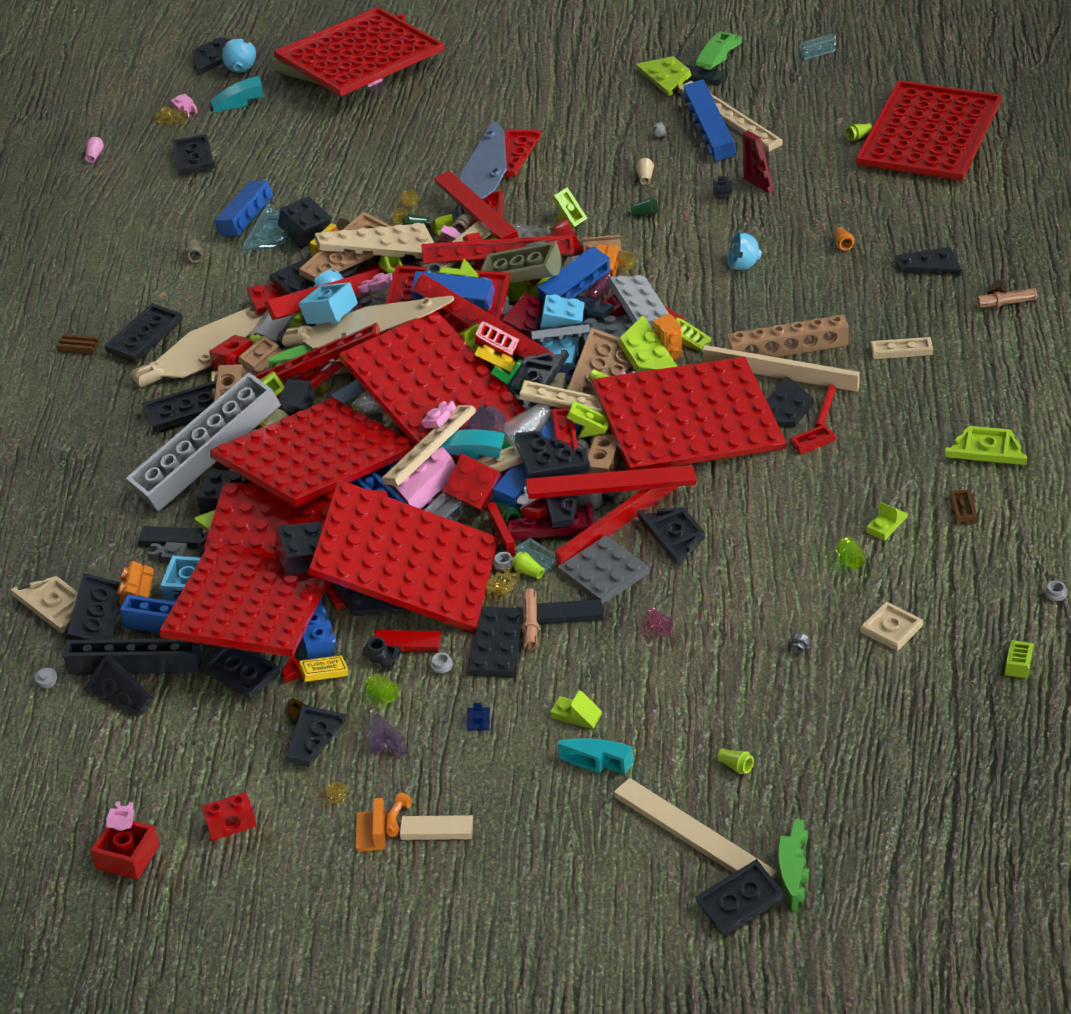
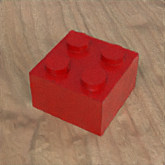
(472, 482)
(125, 850)

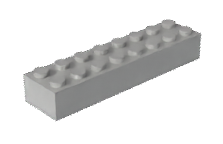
(189, 451)

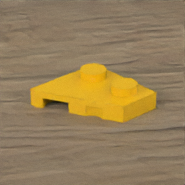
(488, 354)

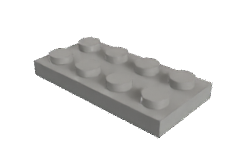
(637, 298)

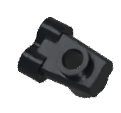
(379, 652)

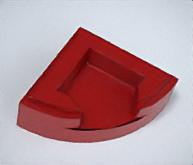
(291, 670)

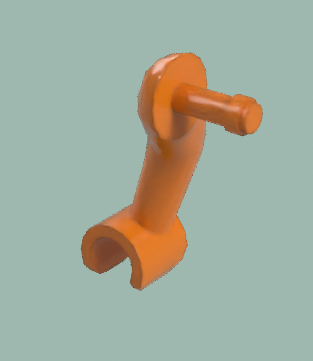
(392, 826)

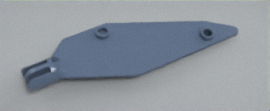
(485, 165)

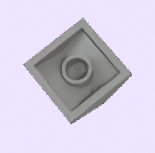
(271, 328)

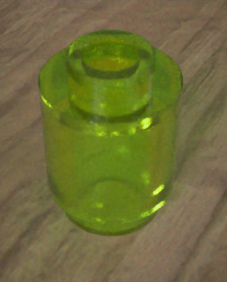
(850, 553)
(382, 688)

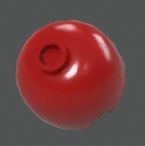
(564, 228)

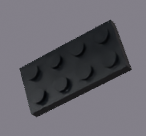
(290, 281)
(143, 332)
(178, 407)
(94, 609)
(497, 642)

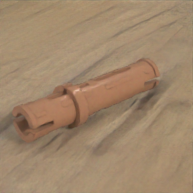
(998, 299)
(530, 626)

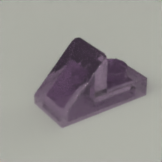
(486, 419)
(383, 735)

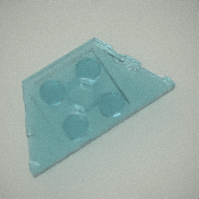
(266, 231)

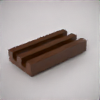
(78, 343)
(965, 517)

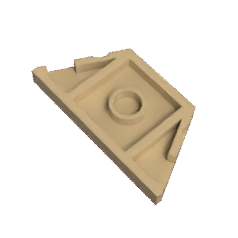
(50, 600)

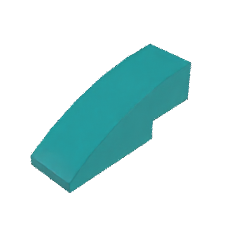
(238, 94)
(475, 443)
(596, 754)

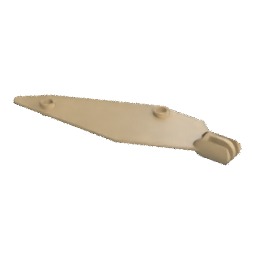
(386, 316)
(192, 351)

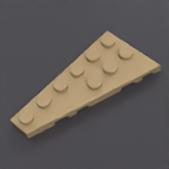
(382, 240)

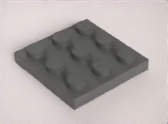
(612, 325)
(603, 569)

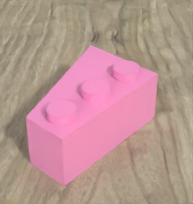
(427, 479)

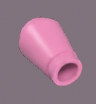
(93, 149)

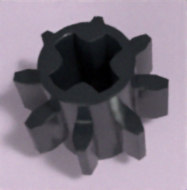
(722, 187)

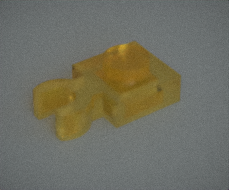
(169, 115)
(503, 583)

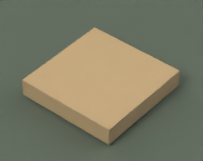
(891, 626)

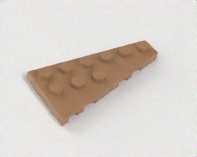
(340, 261)
(602, 354)

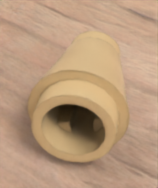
(645, 170)

